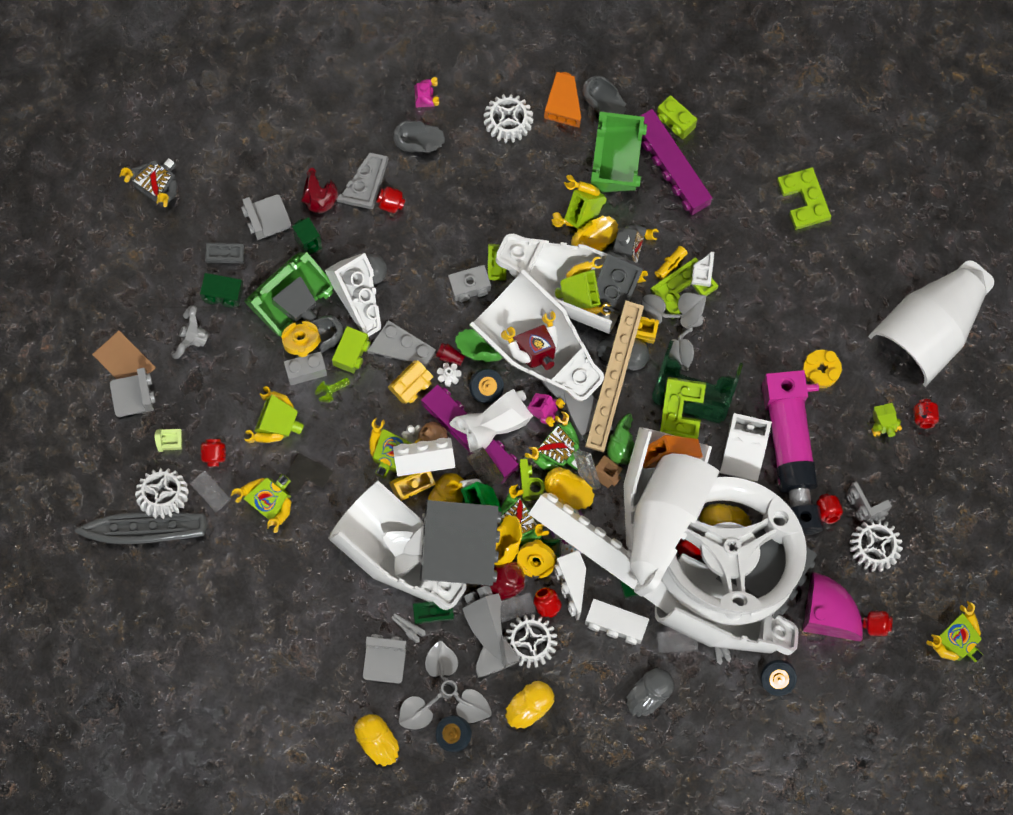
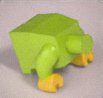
(885, 420)

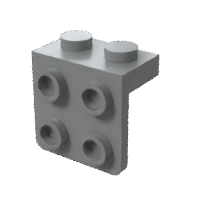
(266, 216)
(132, 394)
(864, 511)
(384, 659)

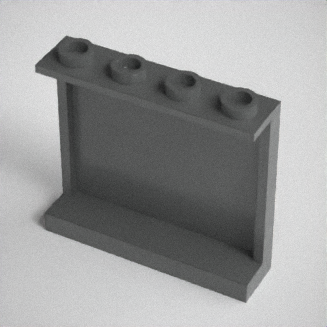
(460, 543)
(771, 568)

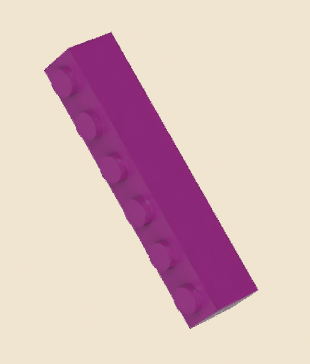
(674, 165)
(445, 409)

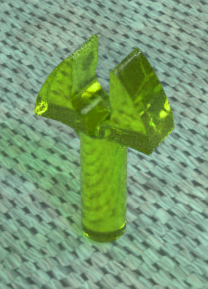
(331, 389)

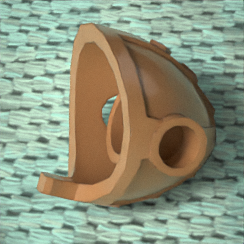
(432, 431)

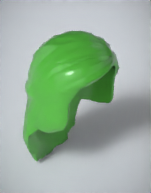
(475, 347)
(621, 443)

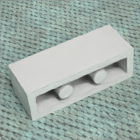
(424, 456)
(616, 622)

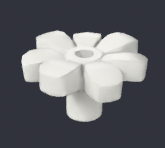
(448, 374)
(411, 433)

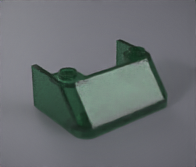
(716, 398)

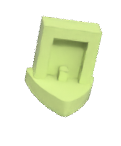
(168, 439)

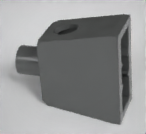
(296, 301)

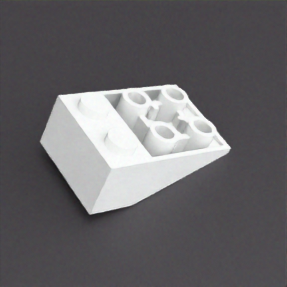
(745, 447)
(571, 572)

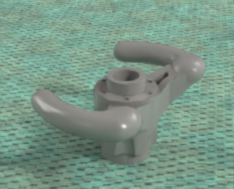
(190, 334)

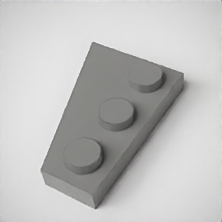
(366, 183)
(401, 345)

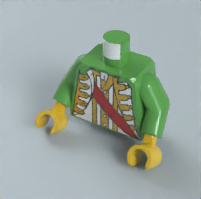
(558, 447)
(515, 507)

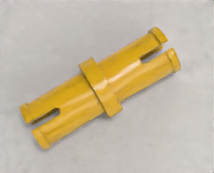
(671, 262)

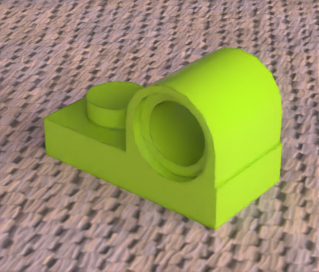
(526, 482)

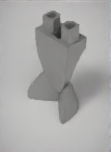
(579, 411)
(485, 622)

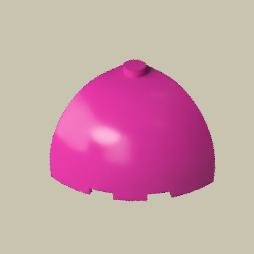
(831, 610)

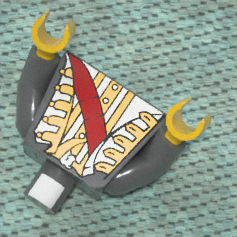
(154, 180)
(630, 241)

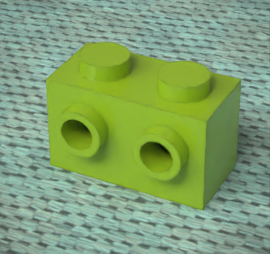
(676, 117)
(351, 349)

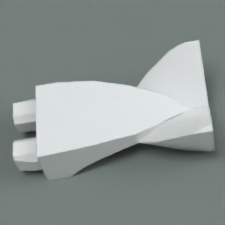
(501, 417)
(406, 549)

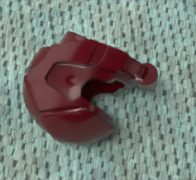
(318, 198)
(509, 580)

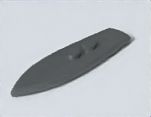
(141, 528)

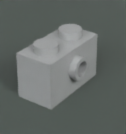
(469, 283)
(305, 368)

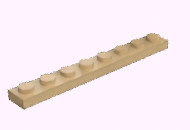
(614, 376)

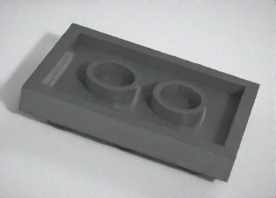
(617, 281)

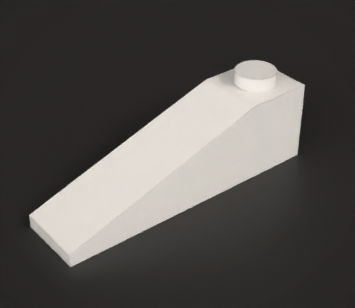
(355, 288)

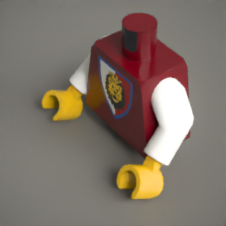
(536, 345)

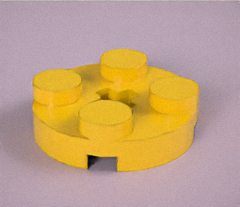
(305, 345)
(826, 358)
(538, 550)

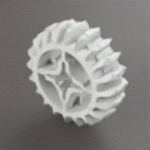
(500, 107)
(165, 498)
(880, 552)
(539, 639)

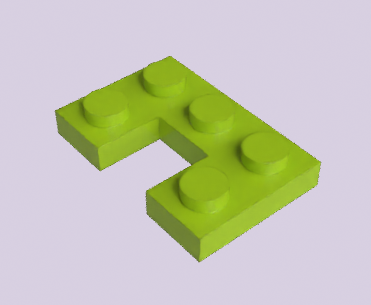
(816, 207)
(677, 282)
(672, 420)

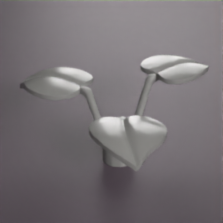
(691, 307)
(471, 705)

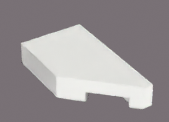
(703, 271)

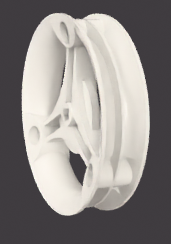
(715, 547)

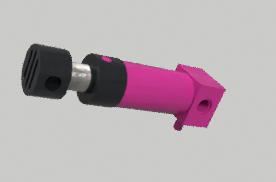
(785, 399)

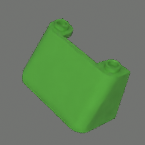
(617, 152)
(298, 266)

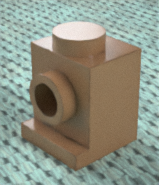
(608, 472)

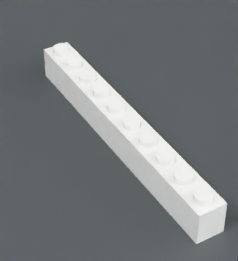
(596, 545)

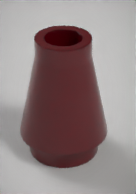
(449, 354)

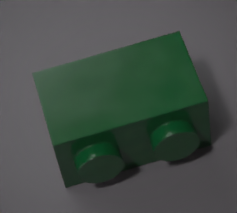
(307, 236)
(221, 290)

